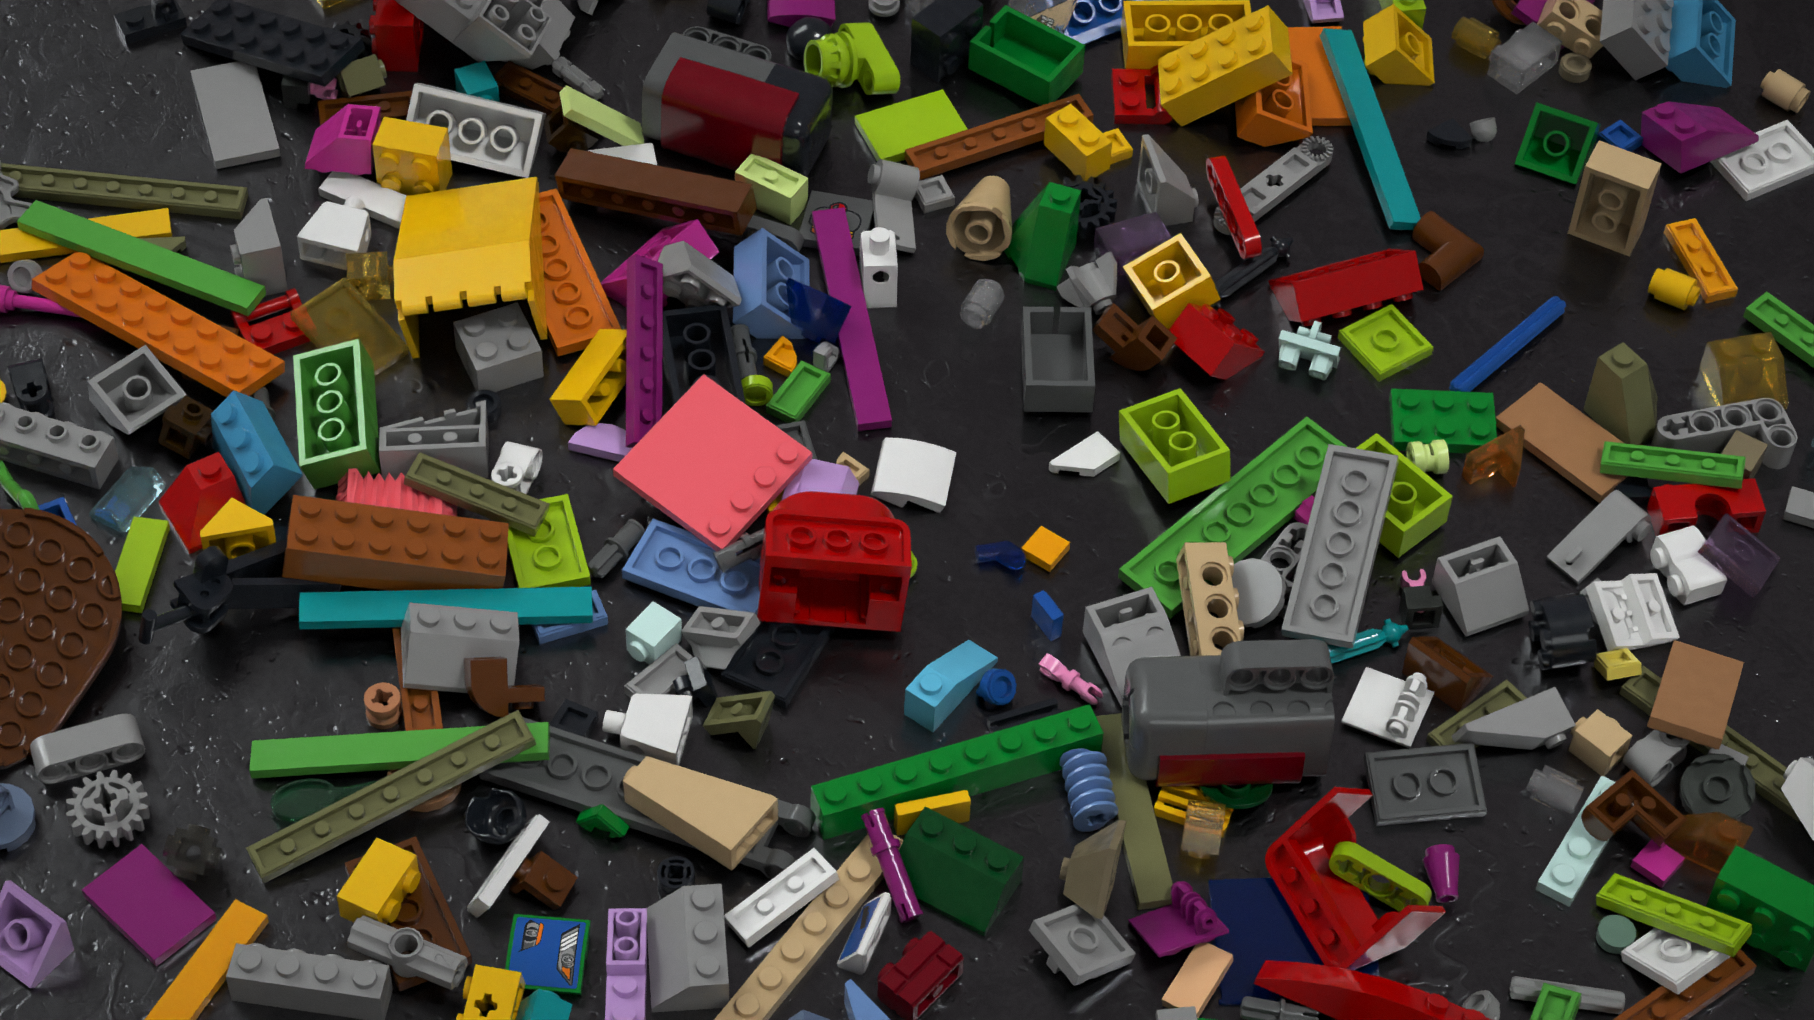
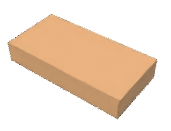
(1198, 978)

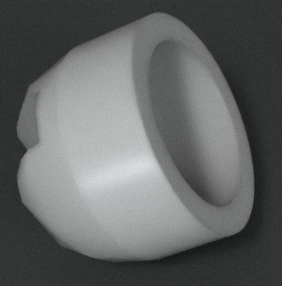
(1484, 129)

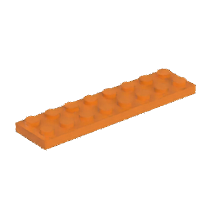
(166, 327)

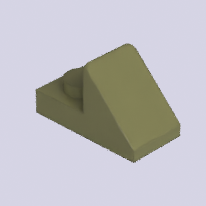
(742, 714)

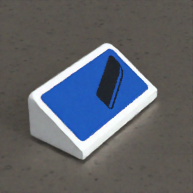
(865, 934)

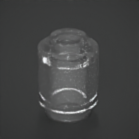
(982, 303)
(1555, 789)

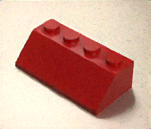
(1348, 285)

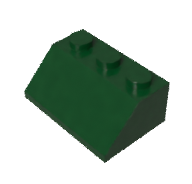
(959, 870)

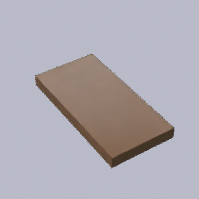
(1562, 439)
(1695, 695)

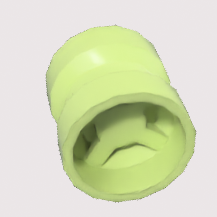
(1430, 456)

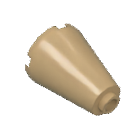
(982, 220)

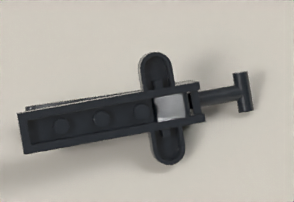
(230, 584)

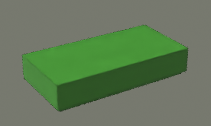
(798, 393)

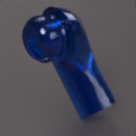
(1002, 552)

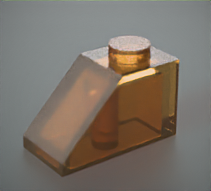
(1710, 839)

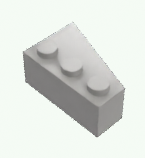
(454, 439)

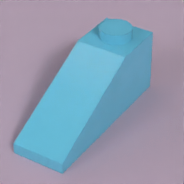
(946, 683)

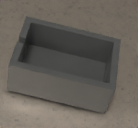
(1058, 366)

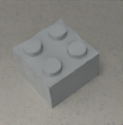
(498, 348)

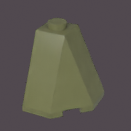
(1623, 396)

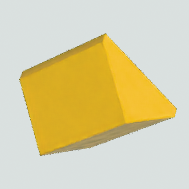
(238, 530)

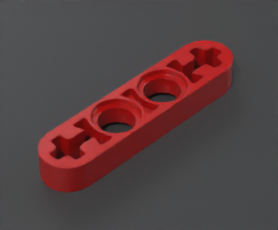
(1233, 207)

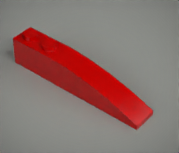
(1355, 994)

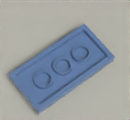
(686, 569)

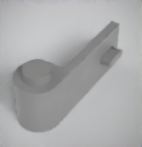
(892, 197)
(1599, 534)

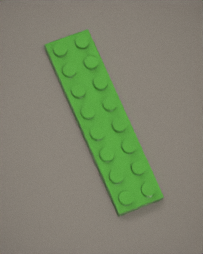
(1238, 512)

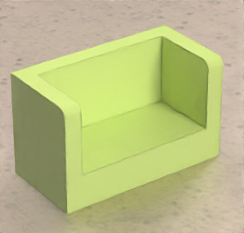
(776, 188)

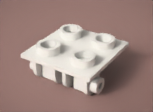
(1389, 706)

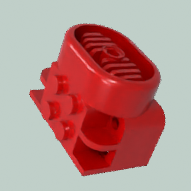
(834, 563)

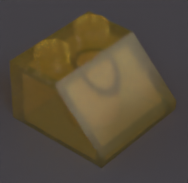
(1745, 369)

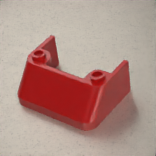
(1329, 907)

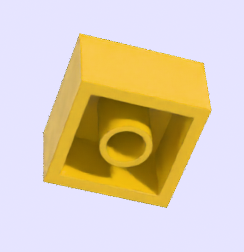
(412, 157)
(1171, 279)

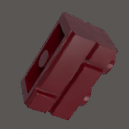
(919, 976)

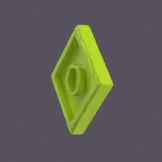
(1385, 342)

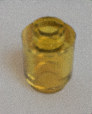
(1475, 37)

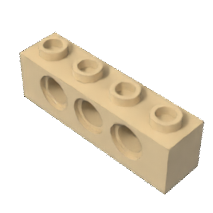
(1208, 562)

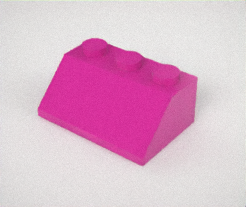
(691, 232)

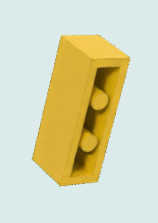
(593, 379)

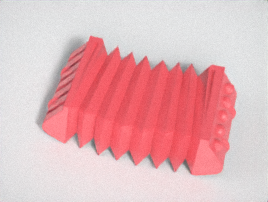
(389, 494)

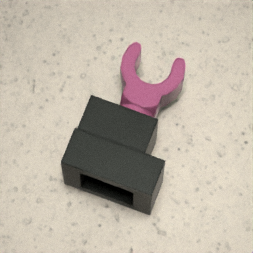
(300, 91)
(1417, 604)

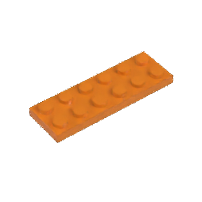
(572, 290)

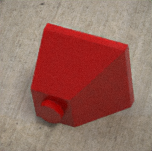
(198, 497)

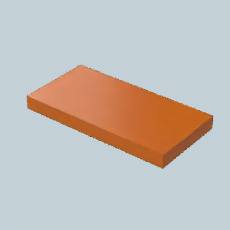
(1325, 97)

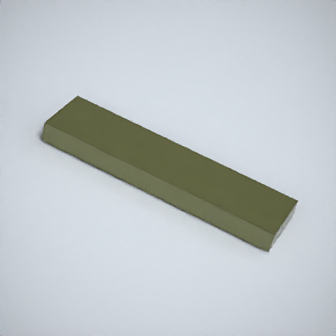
(476, 494)

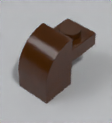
(1133, 344)
(489, 689)

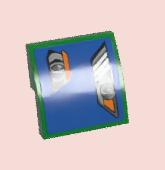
(549, 952)

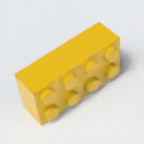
(1164, 26)
(1224, 66)

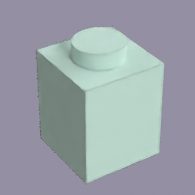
(653, 633)

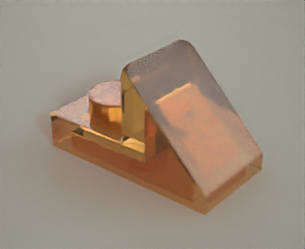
(1499, 455)

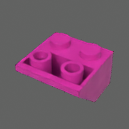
(346, 141)

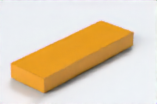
(1700, 260)

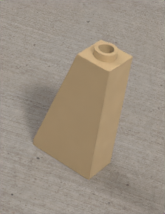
(701, 809)

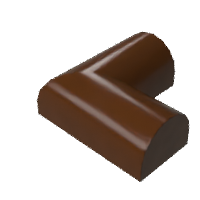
(1450, 249)
(1632, 801)

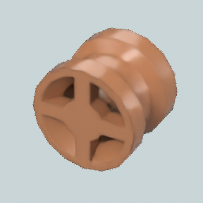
(377, 713)

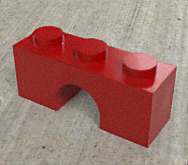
(1679, 505)

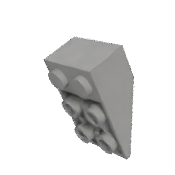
(1125, 631)

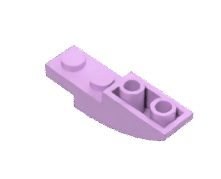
(626, 964)

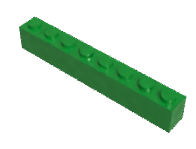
(969, 765)

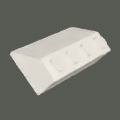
(481, 129)

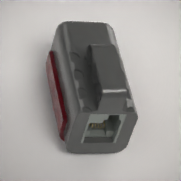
(1231, 717)

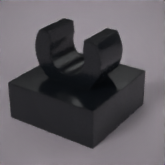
(697, 682)

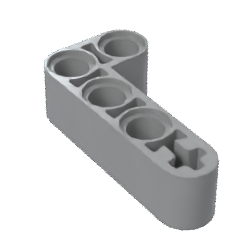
(1714, 426)

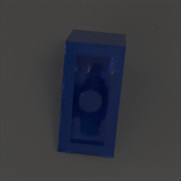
(815, 311)

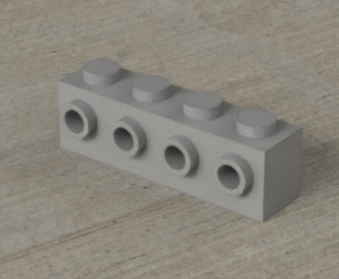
(56, 446)
(309, 982)

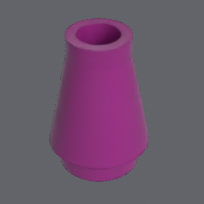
(1443, 871)

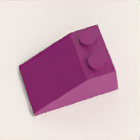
(1692, 134)

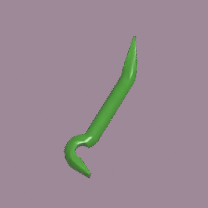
(21, 496)

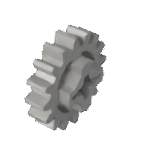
(88, 809)

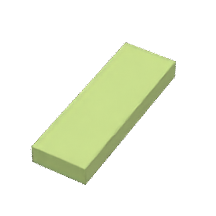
(600, 118)

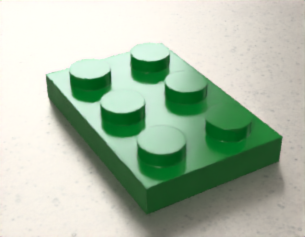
(1458, 417)

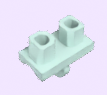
(1309, 345)

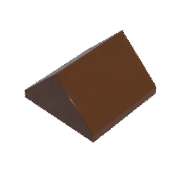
(1446, 671)

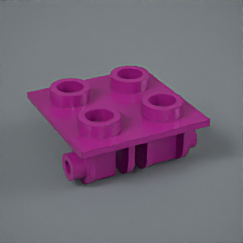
(1180, 923)

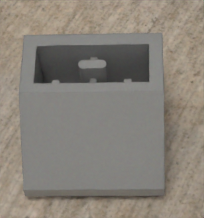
(696, 278)
(1481, 586)

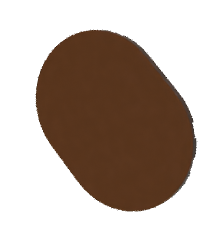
(54, 624)

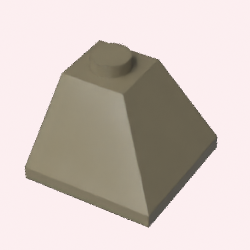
(1093, 869)

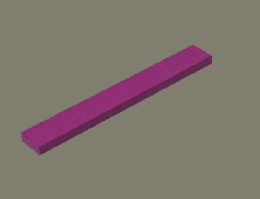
(856, 335)

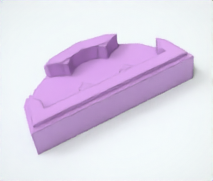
(600, 441)

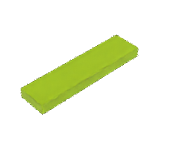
(1674, 914)

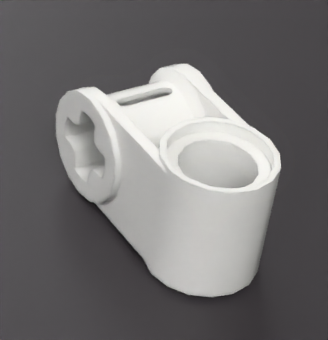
(517, 466)

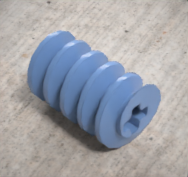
(1088, 788)

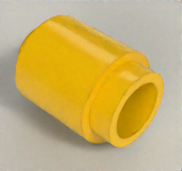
(1674, 288)

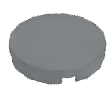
(1260, 591)

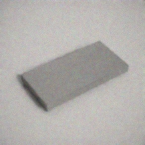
(235, 114)

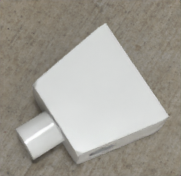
(335, 232)
(876, 255)
(653, 725)

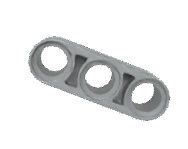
(87, 748)

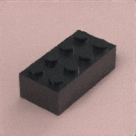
(699, 344)

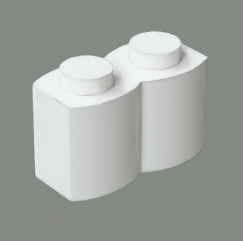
(1687, 572)

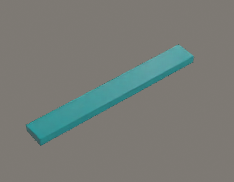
(1370, 129)
(389, 608)

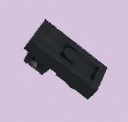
(150, 20)

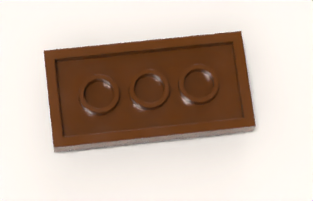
(424, 911)

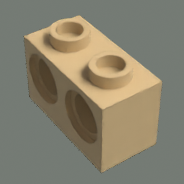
(1574, 23)

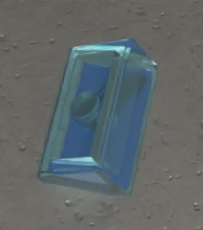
(128, 498)

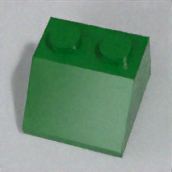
(1557, 143)

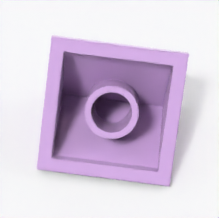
(30, 936)

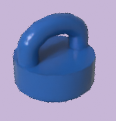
(997, 686)

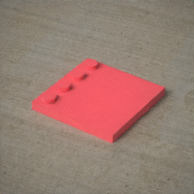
(712, 464)

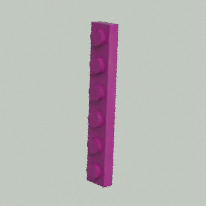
(643, 347)

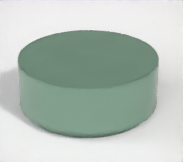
(1615, 933)

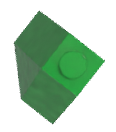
(1046, 235)

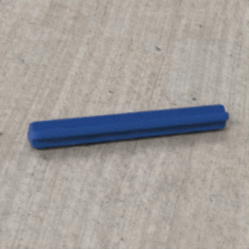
(1508, 345)

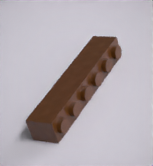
(656, 191)

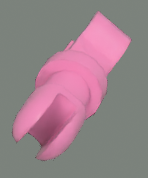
(1070, 680)

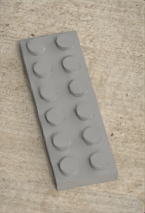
(1340, 546)

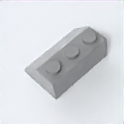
(441, 636)
(688, 950)

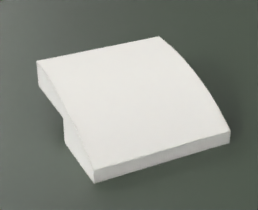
(913, 473)
(1632, 612)

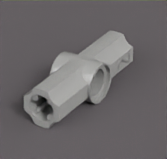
(388, 943)

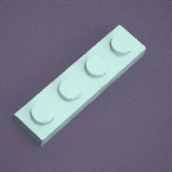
(1573, 857)

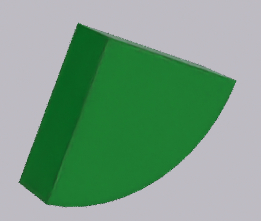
(602, 819)

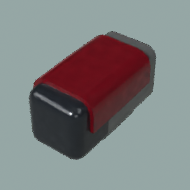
(728, 100)

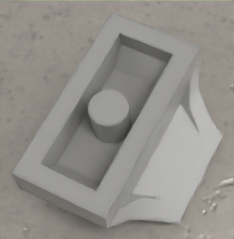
(718, 634)

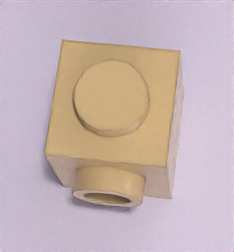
(1599, 742)

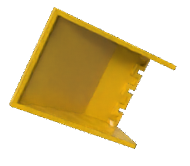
(469, 248)

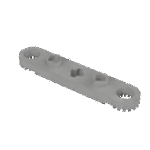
(1289, 171)

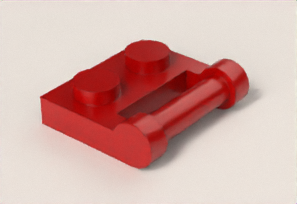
(1130, 97)
(277, 332)

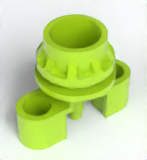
(853, 55)

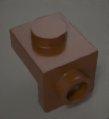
(544, 880)

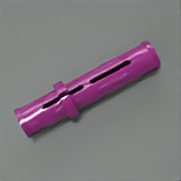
(892, 865)

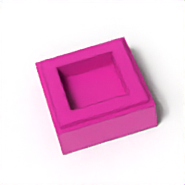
(1657, 863)

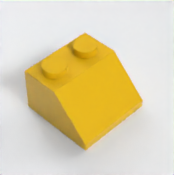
(1397, 49)

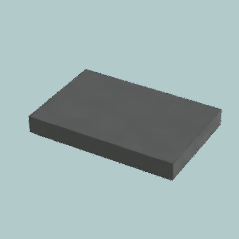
(1425, 784)

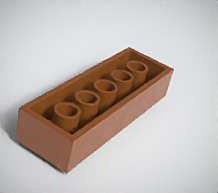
(392, 547)

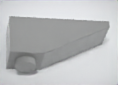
(1522, 725)

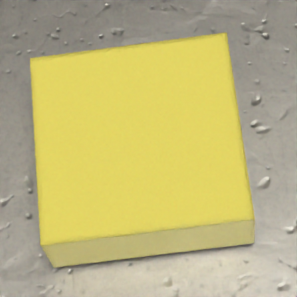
(1617, 664)

